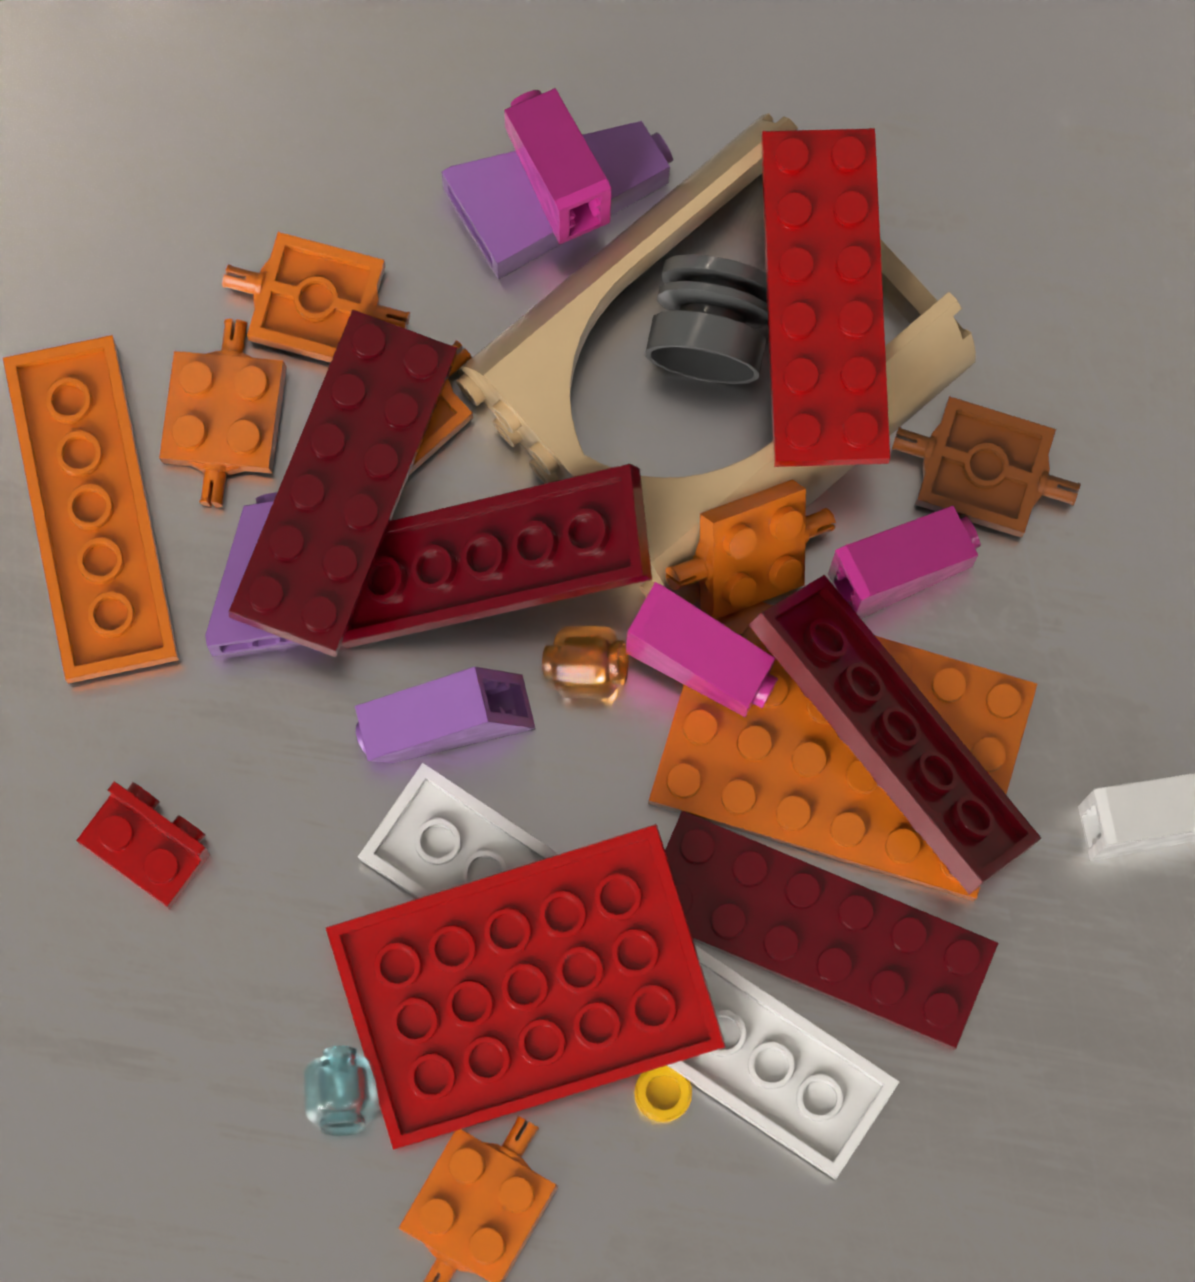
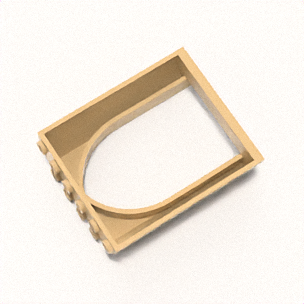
(532, 364)

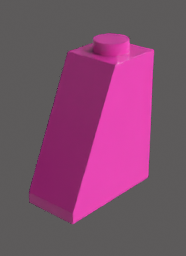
(558, 164)
(903, 560)
(700, 652)

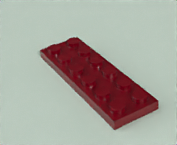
(343, 483)
(505, 555)
(895, 733)
(827, 932)

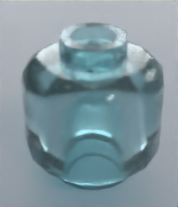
(340, 1091)

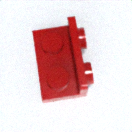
(144, 844)

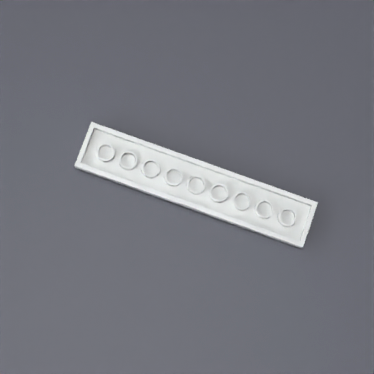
(775, 1062)

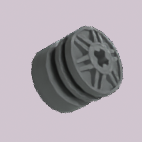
(710, 319)

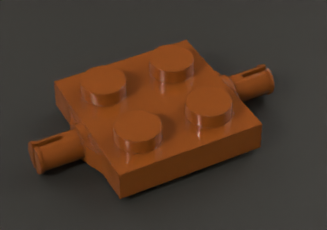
(986, 466)

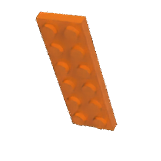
(90, 509)

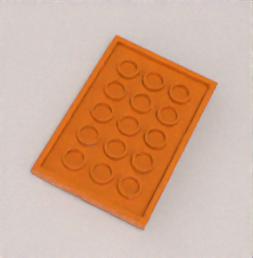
(801, 786)

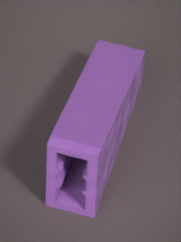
(506, 214)

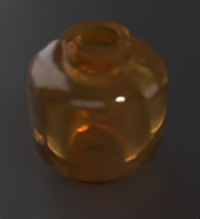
(586, 662)

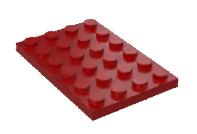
(525, 986)

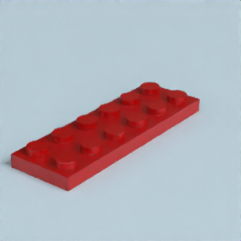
(825, 298)

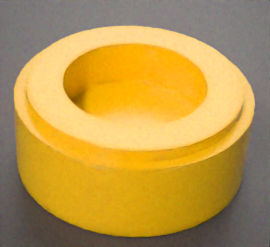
(662, 1094)

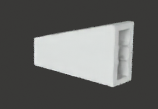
(1139, 816)

